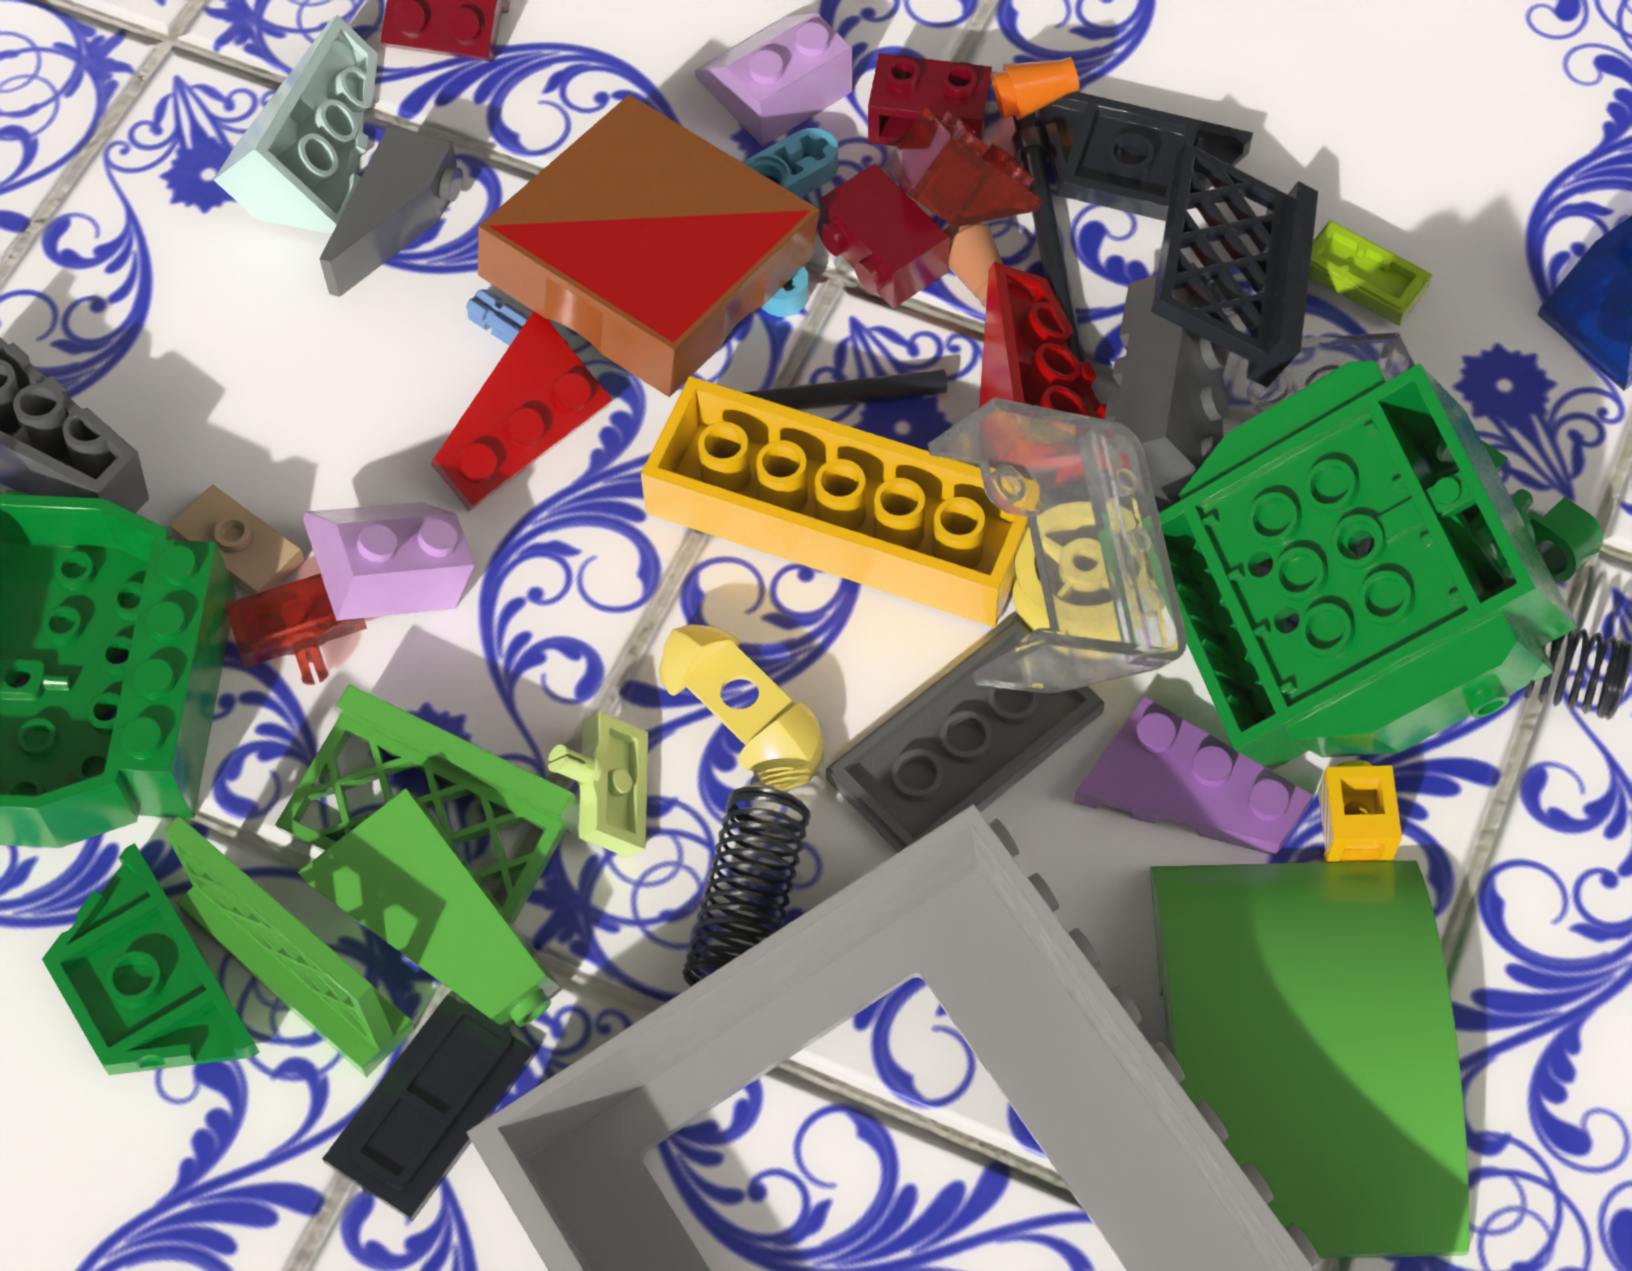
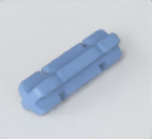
(487, 312)

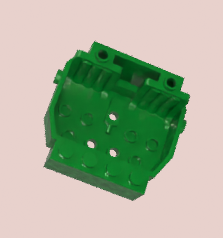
(75, 596)
(1383, 638)

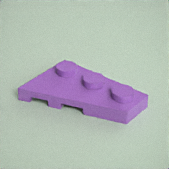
(1189, 778)

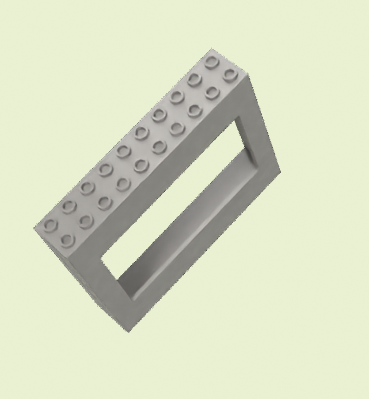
(1012, 985)

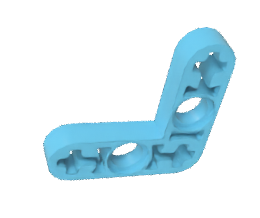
(780, 162)

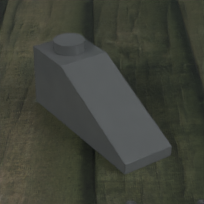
(391, 206)

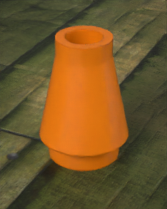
(1032, 85)

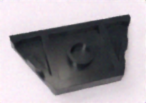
(1127, 152)

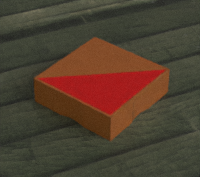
(647, 243)

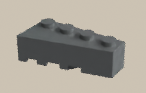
(57, 446)

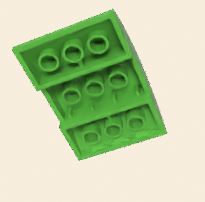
(1323, 1044)

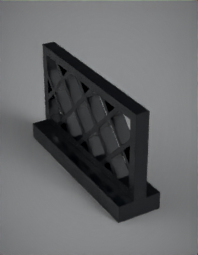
(1276, 275)

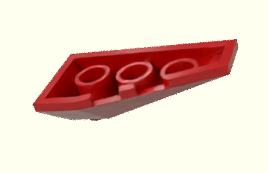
(1028, 349)

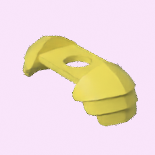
(779, 735)

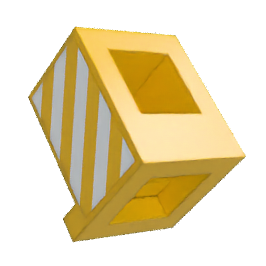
(1369, 793)

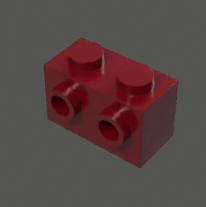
(909, 84)
(883, 236)

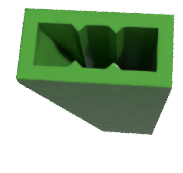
(429, 904)

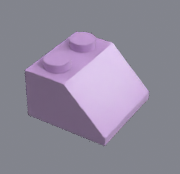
(781, 75)
(390, 558)

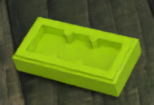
(1367, 273)

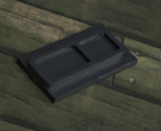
(426, 1103)

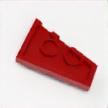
(519, 414)

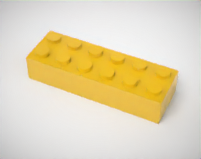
(833, 500)

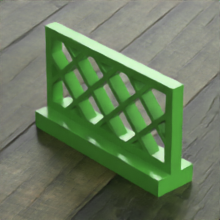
(441, 757)
(286, 955)

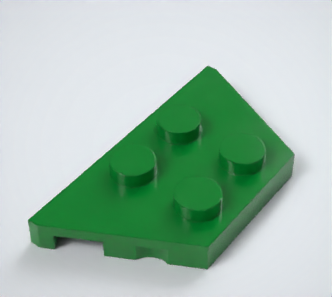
(142, 980)

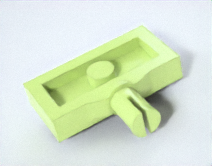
(610, 782)

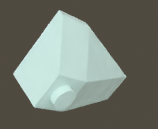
(307, 141)

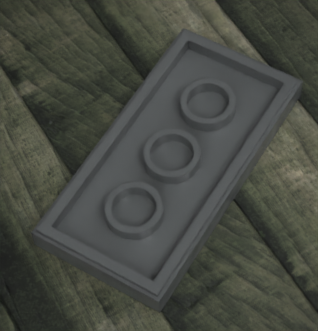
(957, 747)

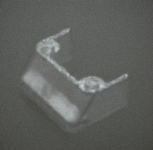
(1092, 541)

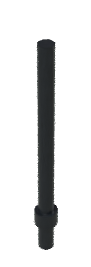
(1031, 151)

